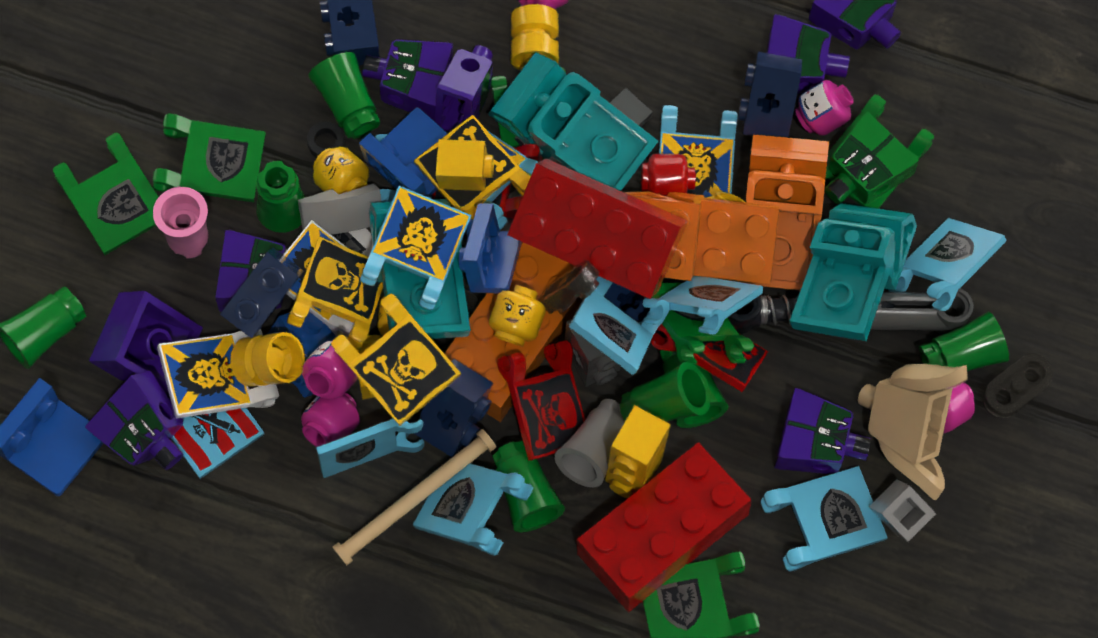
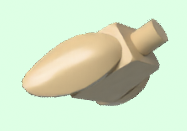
(911, 419)

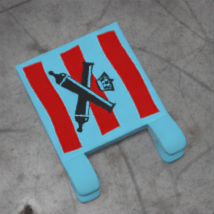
(215, 438)

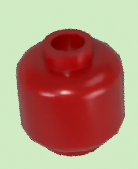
(667, 174)

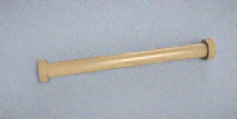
(414, 496)

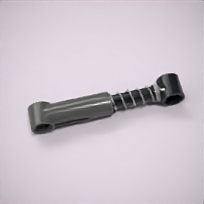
(895, 312)

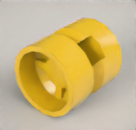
(533, 31)
(267, 359)

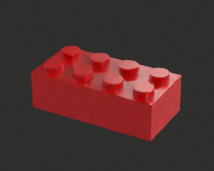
(597, 223)
(663, 526)

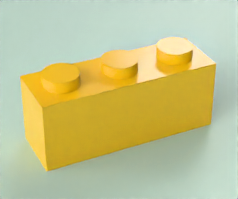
(636, 452)

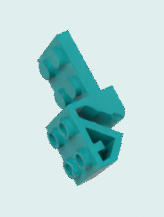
(572, 123)
(851, 265)
(450, 312)

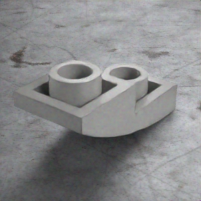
(339, 212)

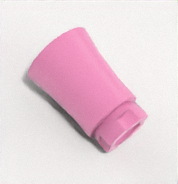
(182, 219)

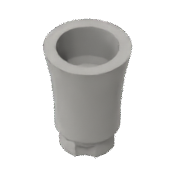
(587, 452)

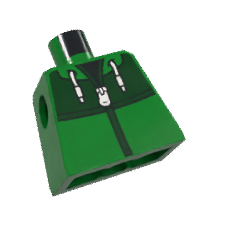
(869, 163)

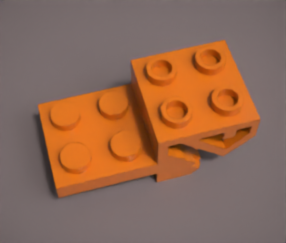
(793, 177)
(720, 237)

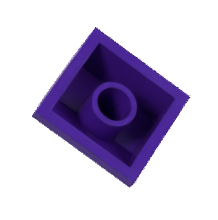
(133, 333)

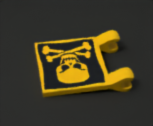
(504, 167)
(335, 287)
(401, 367)

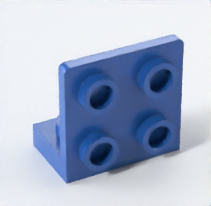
(396, 152)
(47, 439)

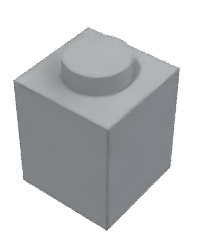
(902, 510)

